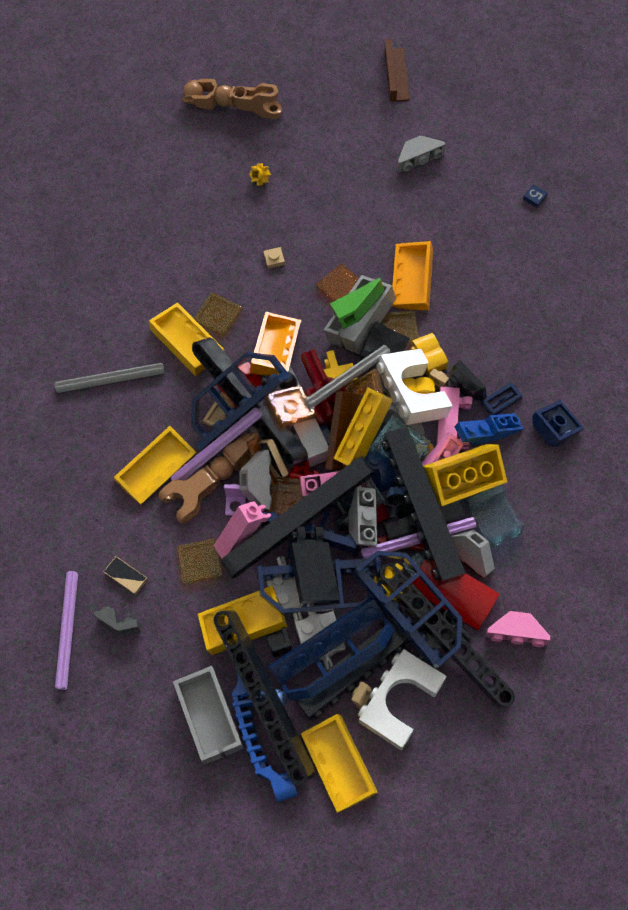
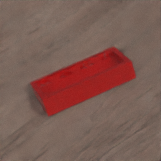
(466, 595)

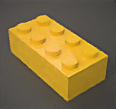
(466, 473)

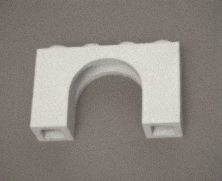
(412, 406)
(405, 669)

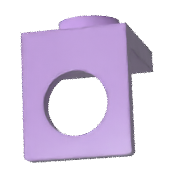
(233, 494)

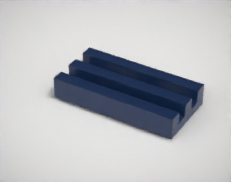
(502, 407)

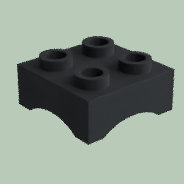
(380, 336)

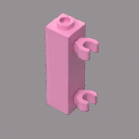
(447, 424)
(240, 527)

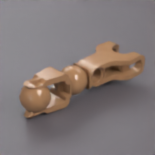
(241, 97)
(207, 479)

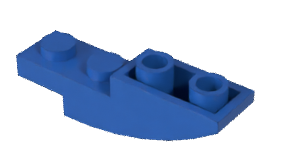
(488, 430)

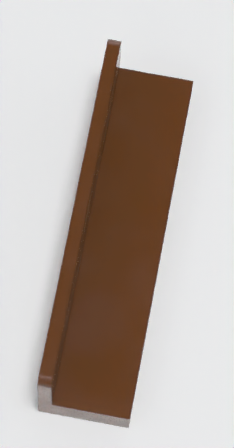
(396, 72)
(344, 411)

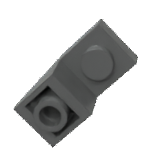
(109, 617)

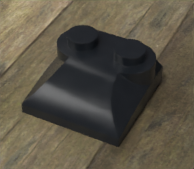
(468, 383)

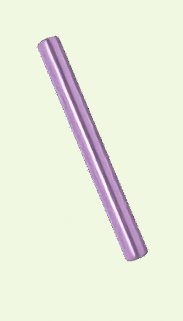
(217, 445)
(411, 540)
(66, 630)

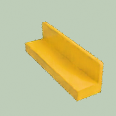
(363, 427)

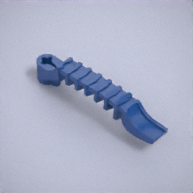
(281, 783)

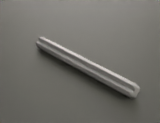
(110, 377)
(345, 378)

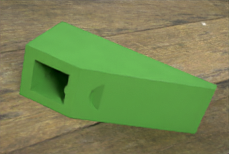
(356, 304)

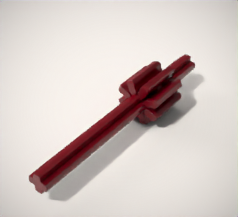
(326, 408)

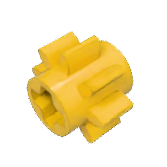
(259, 174)

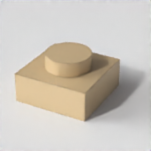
(274, 257)
(440, 379)
(361, 695)

